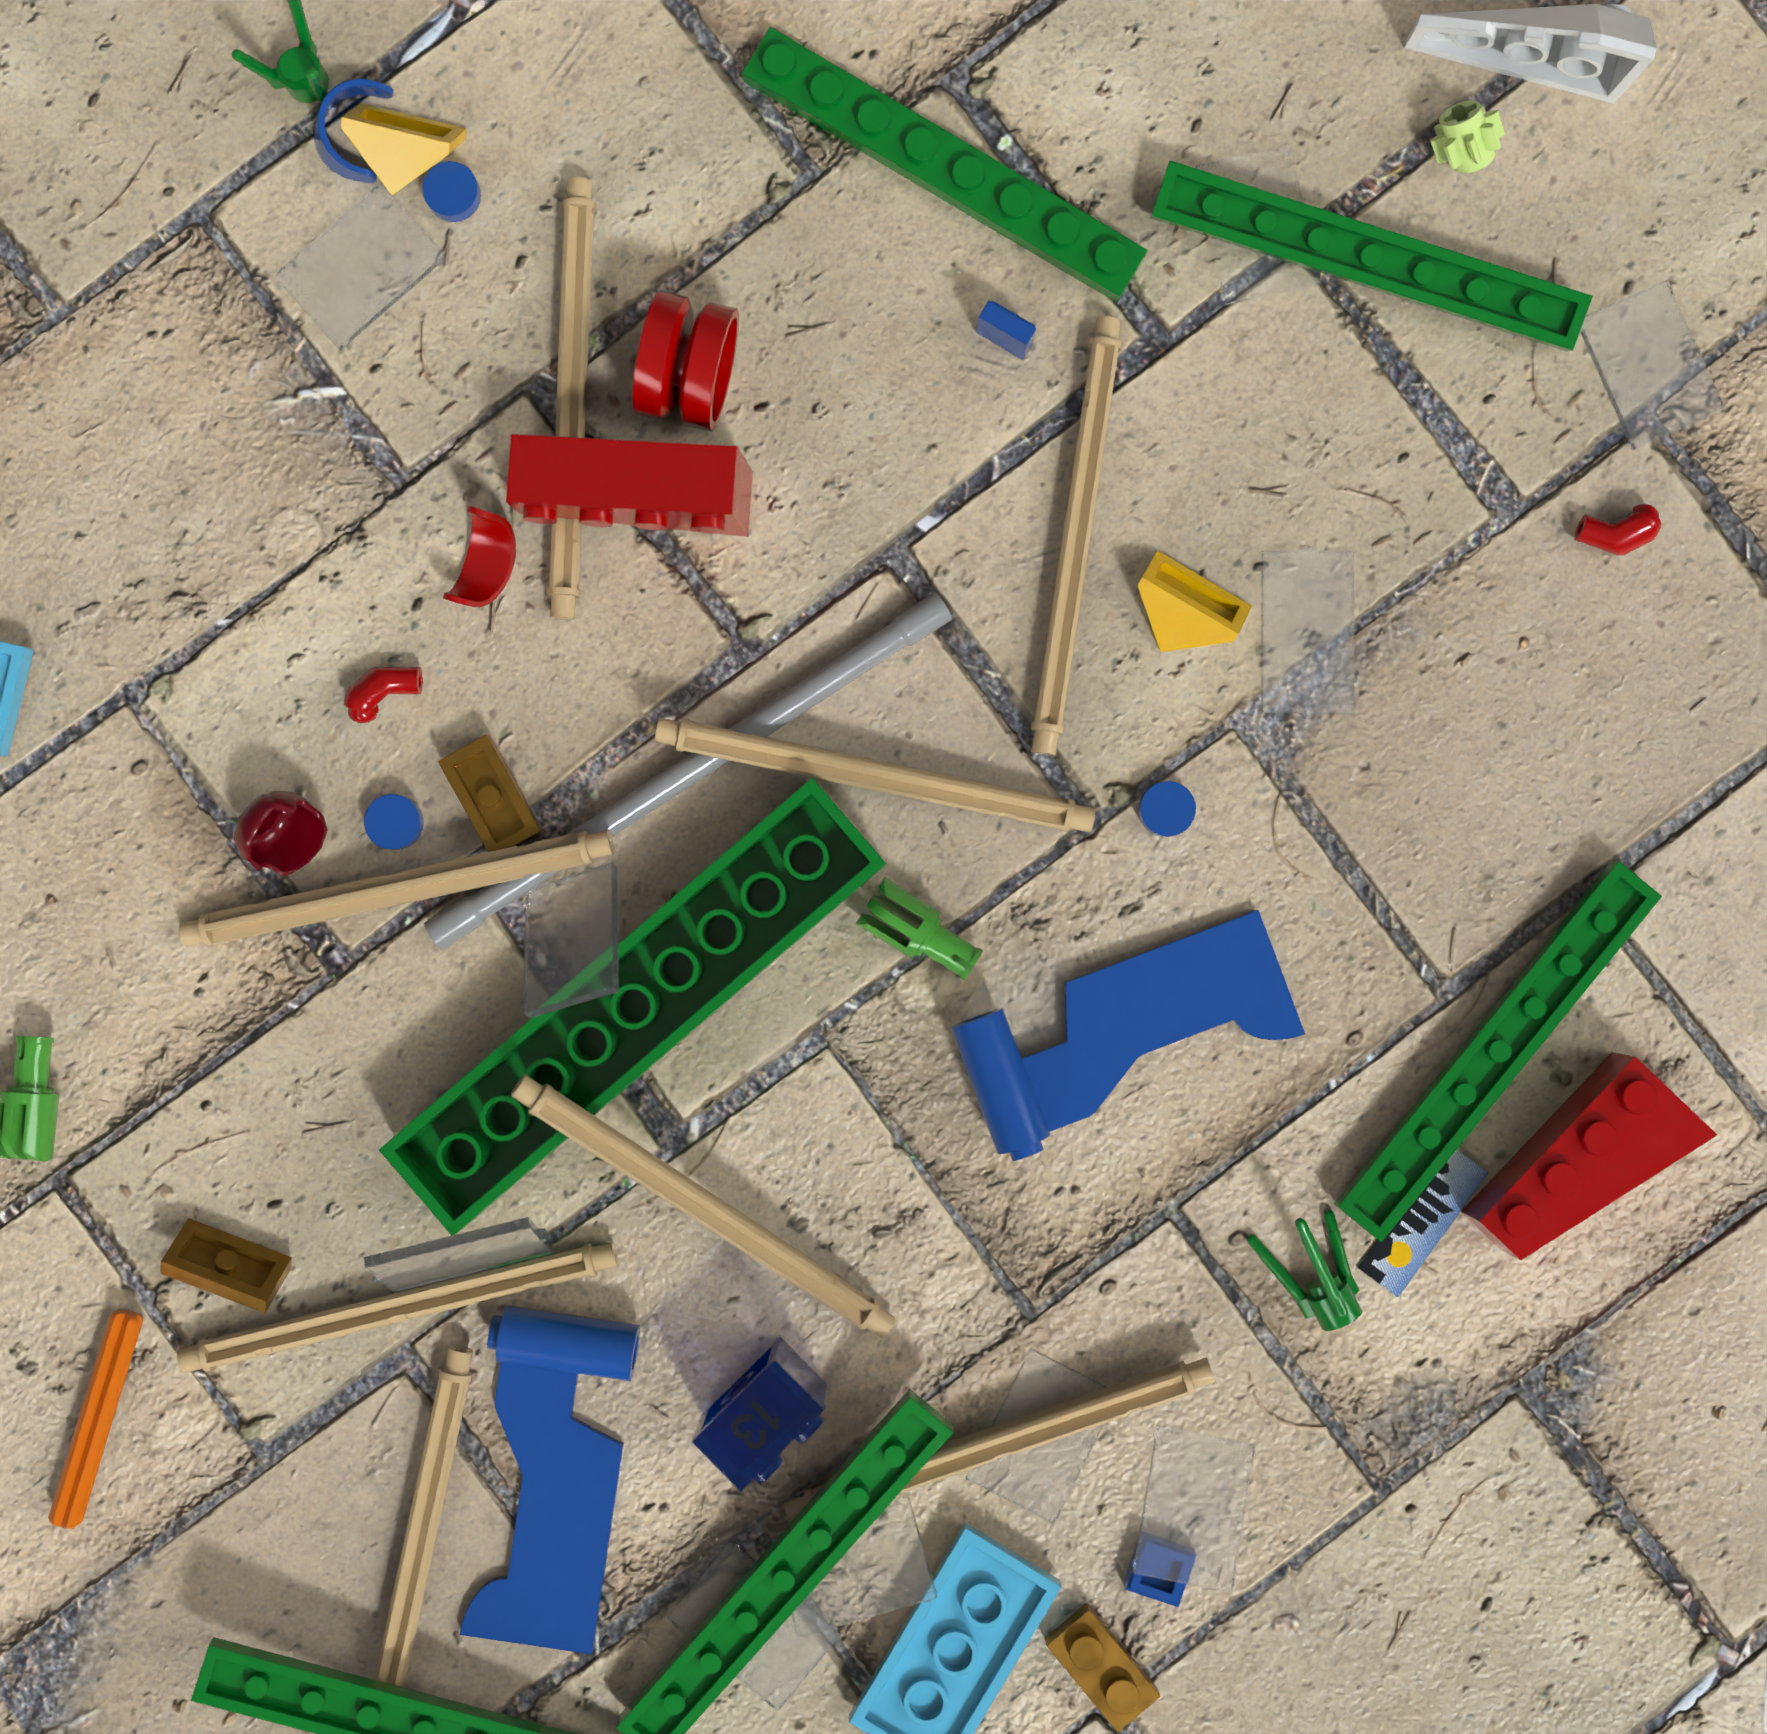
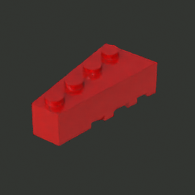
(630, 483)
(1587, 1155)

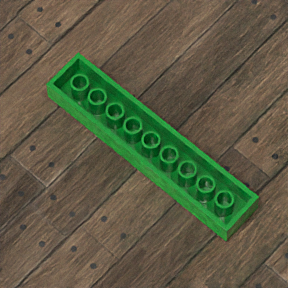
(670, 982)

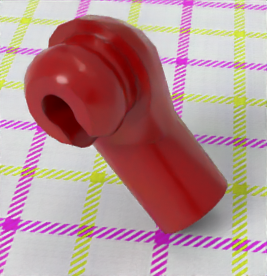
(1624, 536)
(375, 685)

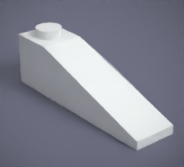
(1568, 47)

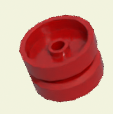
(685, 360)

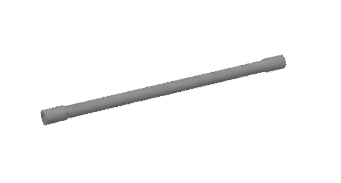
(903, 631)

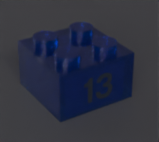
(761, 1415)

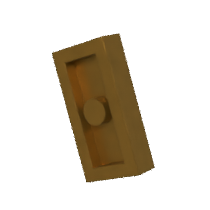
(490, 795)
(226, 1265)
(1102, 1667)

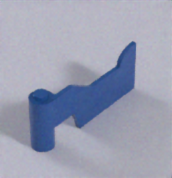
(1116, 1019)
(566, 1478)

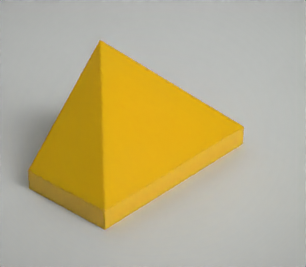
(398, 143)
(1187, 607)

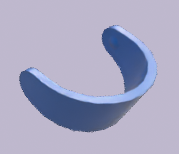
(325, 150)

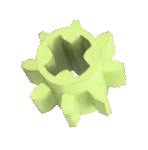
(1467, 136)

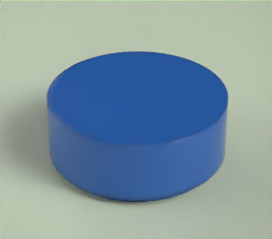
(451, 191)
(1167, 809)
(393, 822)

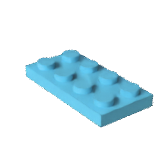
(959, 1645)

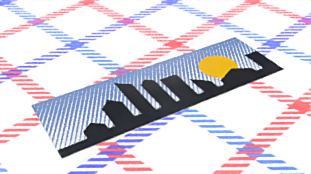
(1423, 1225)

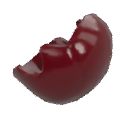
(280, 832)

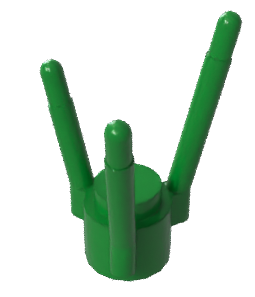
(297, 67)
(1330, 1294)

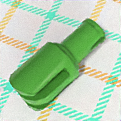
(926, 934)
(29, 1105)

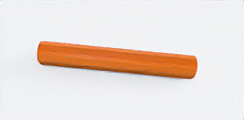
(95, 1418)

